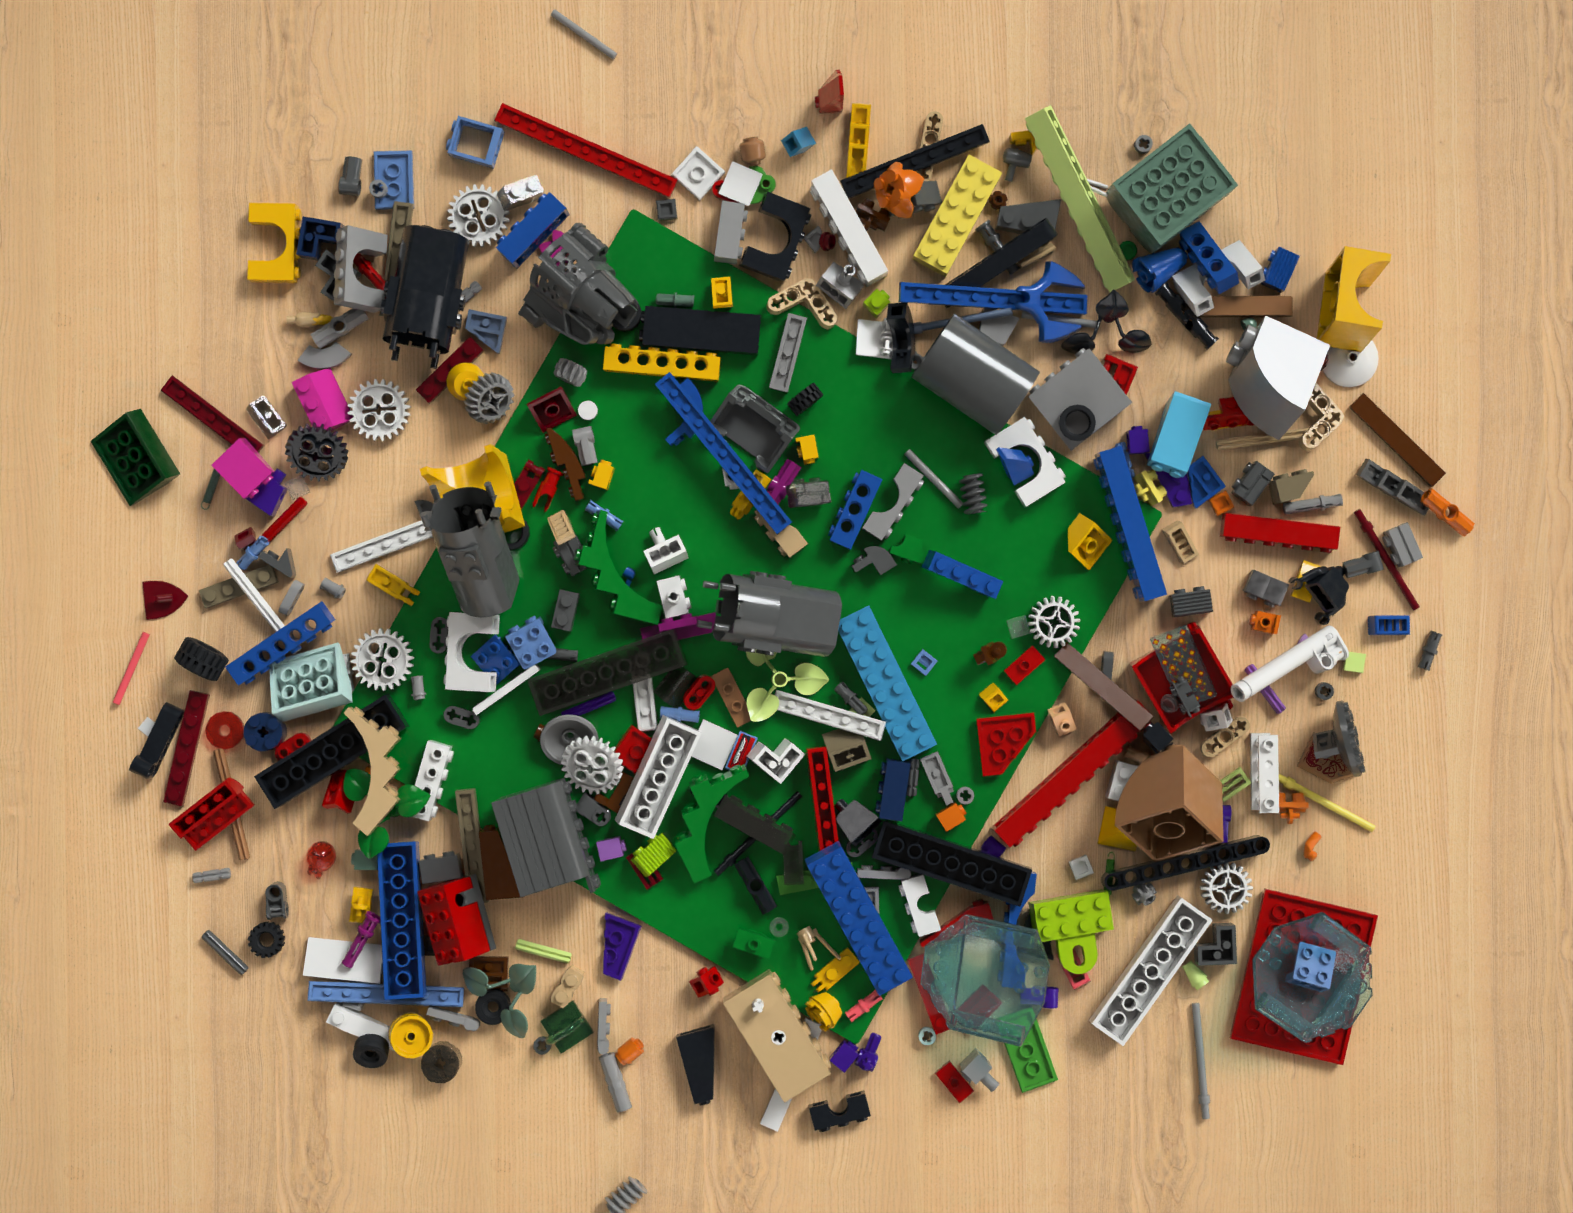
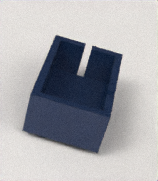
(892, 789)

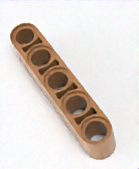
(1251, 306)

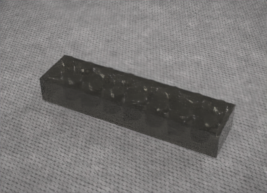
(607, 672)

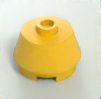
(461, 378)
(824, 1010)

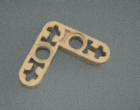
(804, 295)
(1325, 415)

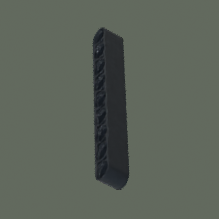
(1194, 862)

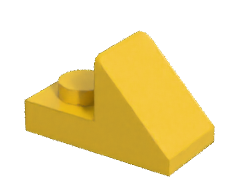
(1021, 138)
(721, 292)

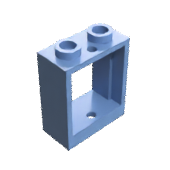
(494, 147)

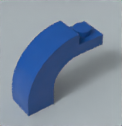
(677, 436)

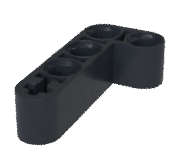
(158, 741)

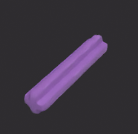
(1268, 693)

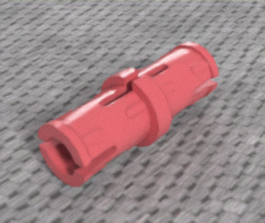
(863, 1006)

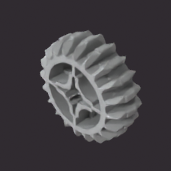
(489, 398)

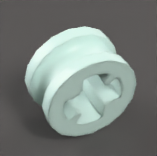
(921, 1034)

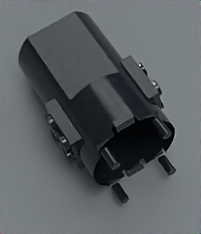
(425, 291)

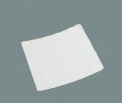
(740, 183)

